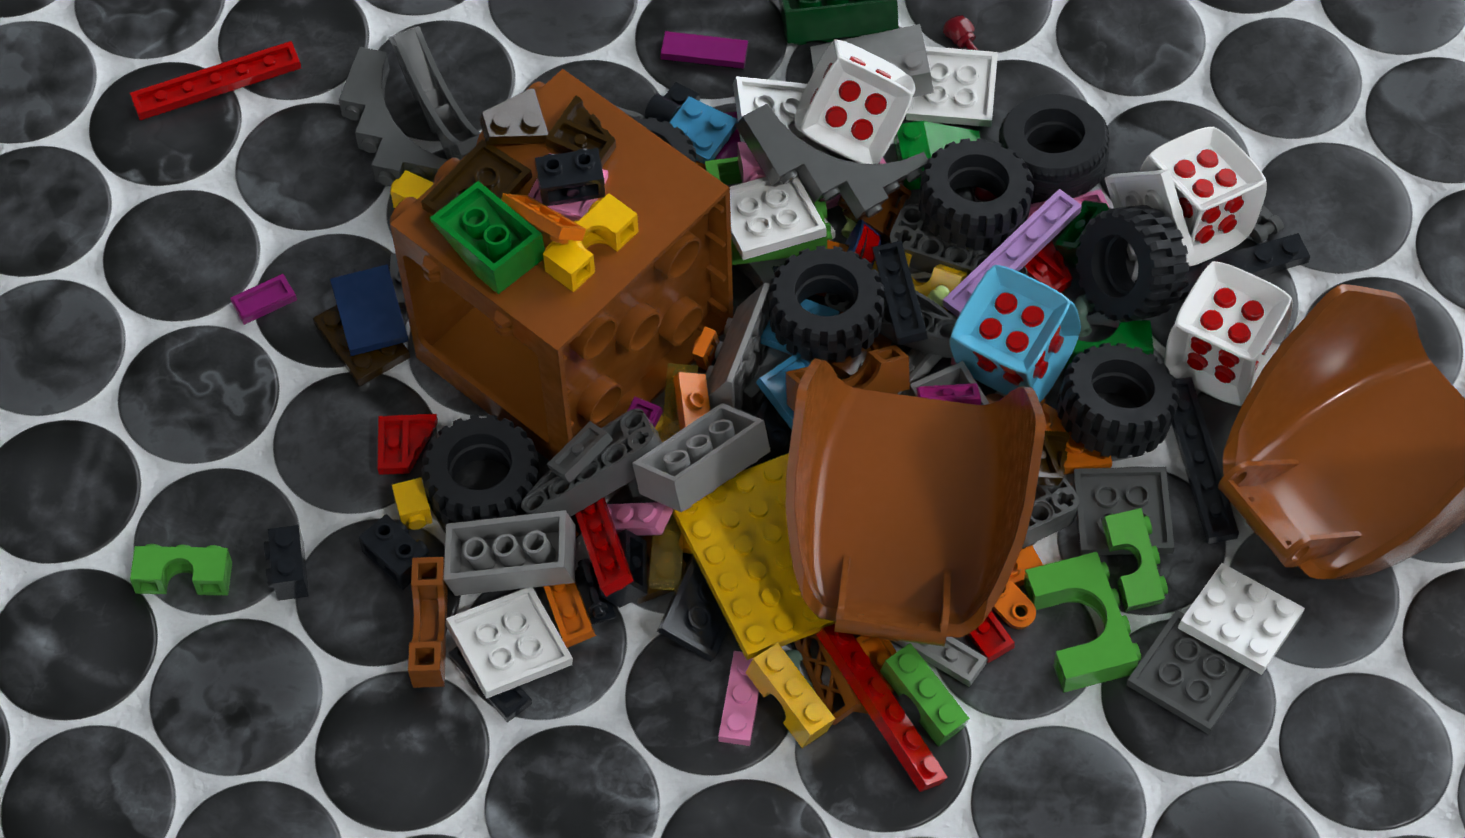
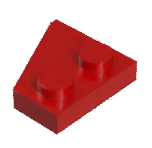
(1049, 268)
(402, 441)

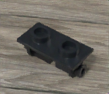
(597, 607)

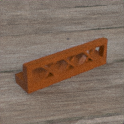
(851, 701)

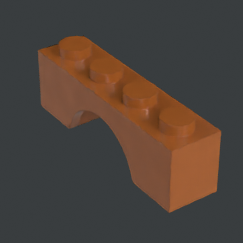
(882, 371)
(428, 643)

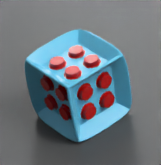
(1015, 332)

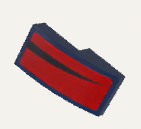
(862, 240)

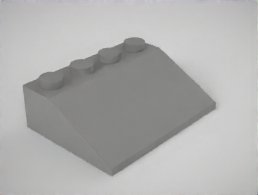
(900, 47)
(740, 352)

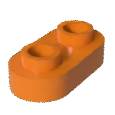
(1007, 603)

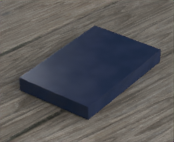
(369, 310)

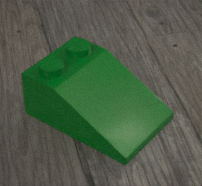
(927, 138)
(490, 236)

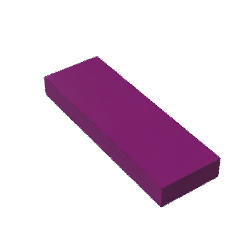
(704, 49)

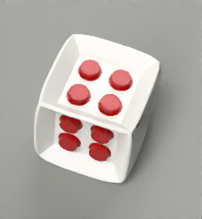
(854, 103)
(1215, 187)
(1227, 331)

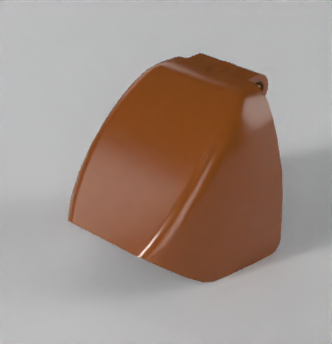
(1349, 441)
(907, 505)

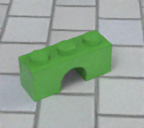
(1131, 533)
(156, 565)
(937, 708)

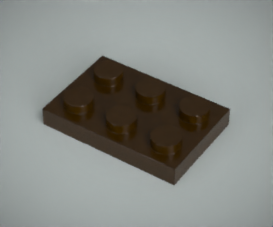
(482, 164)
(364, 365)

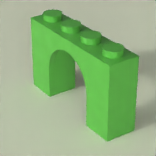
(1086, 582)

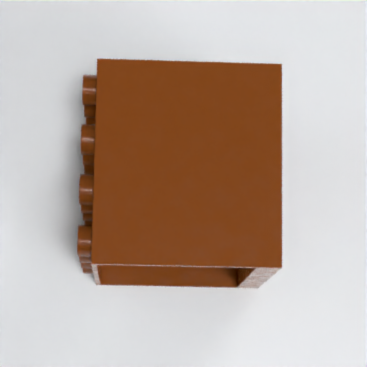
(584, 354)

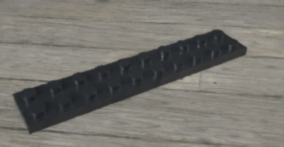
(693, 612)

